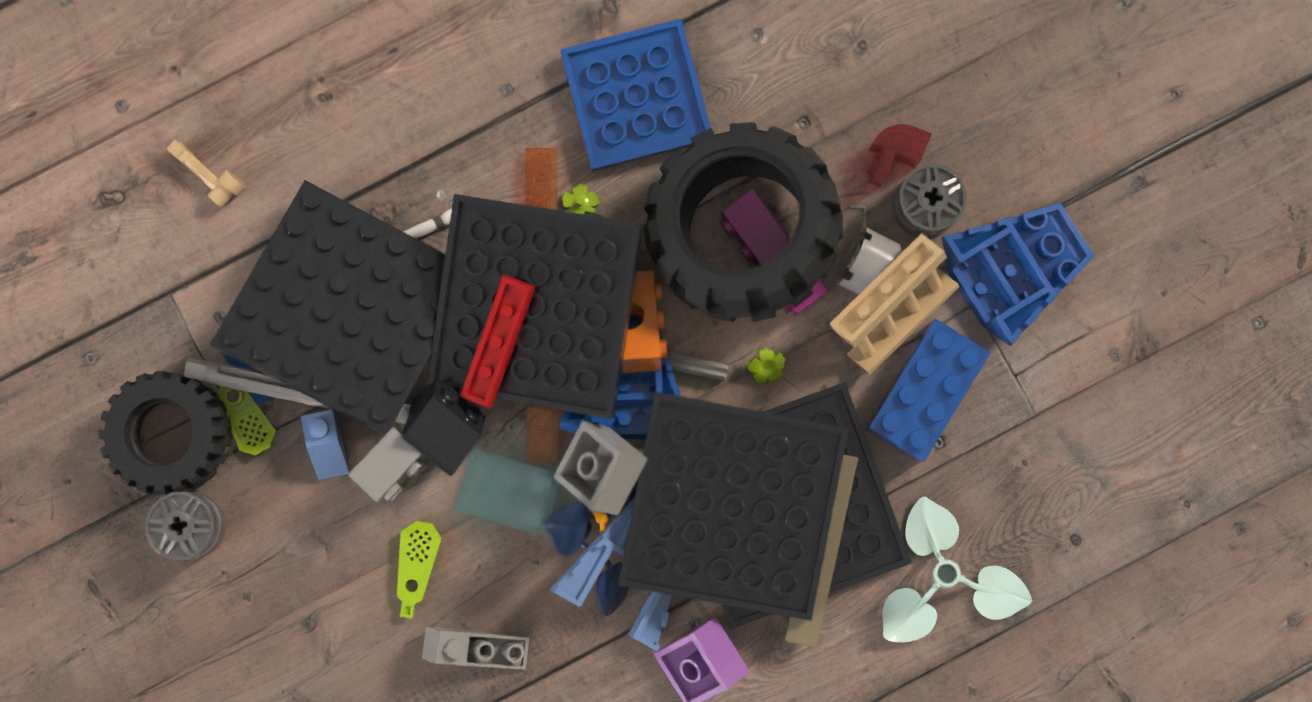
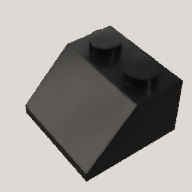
(443, 426)

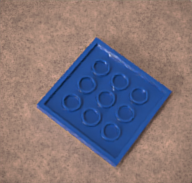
(635, 94)

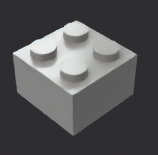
(388, 467)
(600, 468)

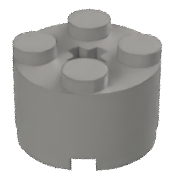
(867, 260)

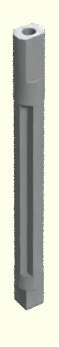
(254, 382)

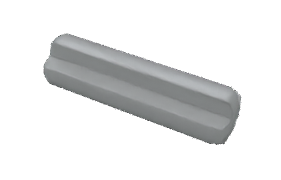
(698, 367)

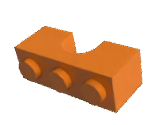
(643, 346)

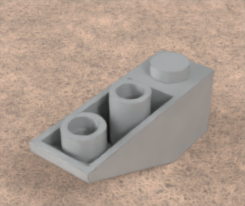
(474, 648)

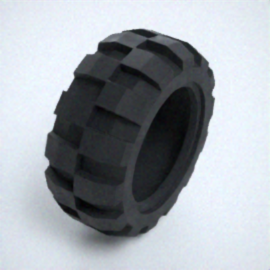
(724, 157)

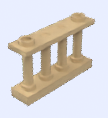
(895, 304)

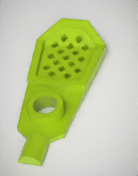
(241, 411)
(416, 569)

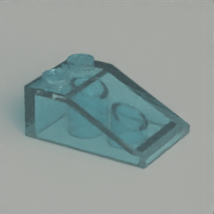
(508, 492)

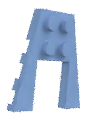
(582, 574)

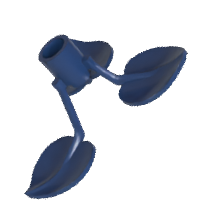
(568, 529)

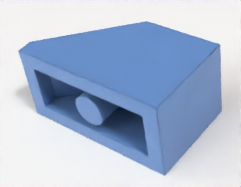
(325, 444)

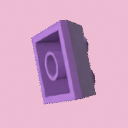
(702, 662)

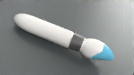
(430, 225)

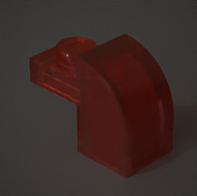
(897, 143)

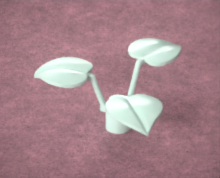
(936, 529)

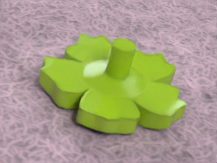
(580, 200)
(767, 366)

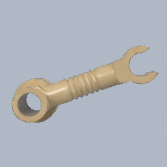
(222, 187)

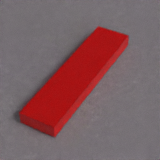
(497, 341)

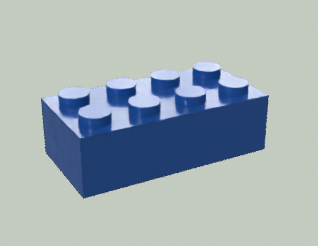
(927, 391)

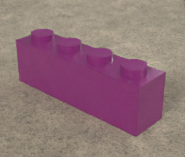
(761, 238)

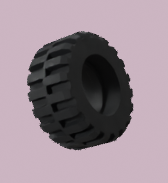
(124, 426)

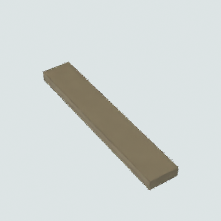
(806, 631)

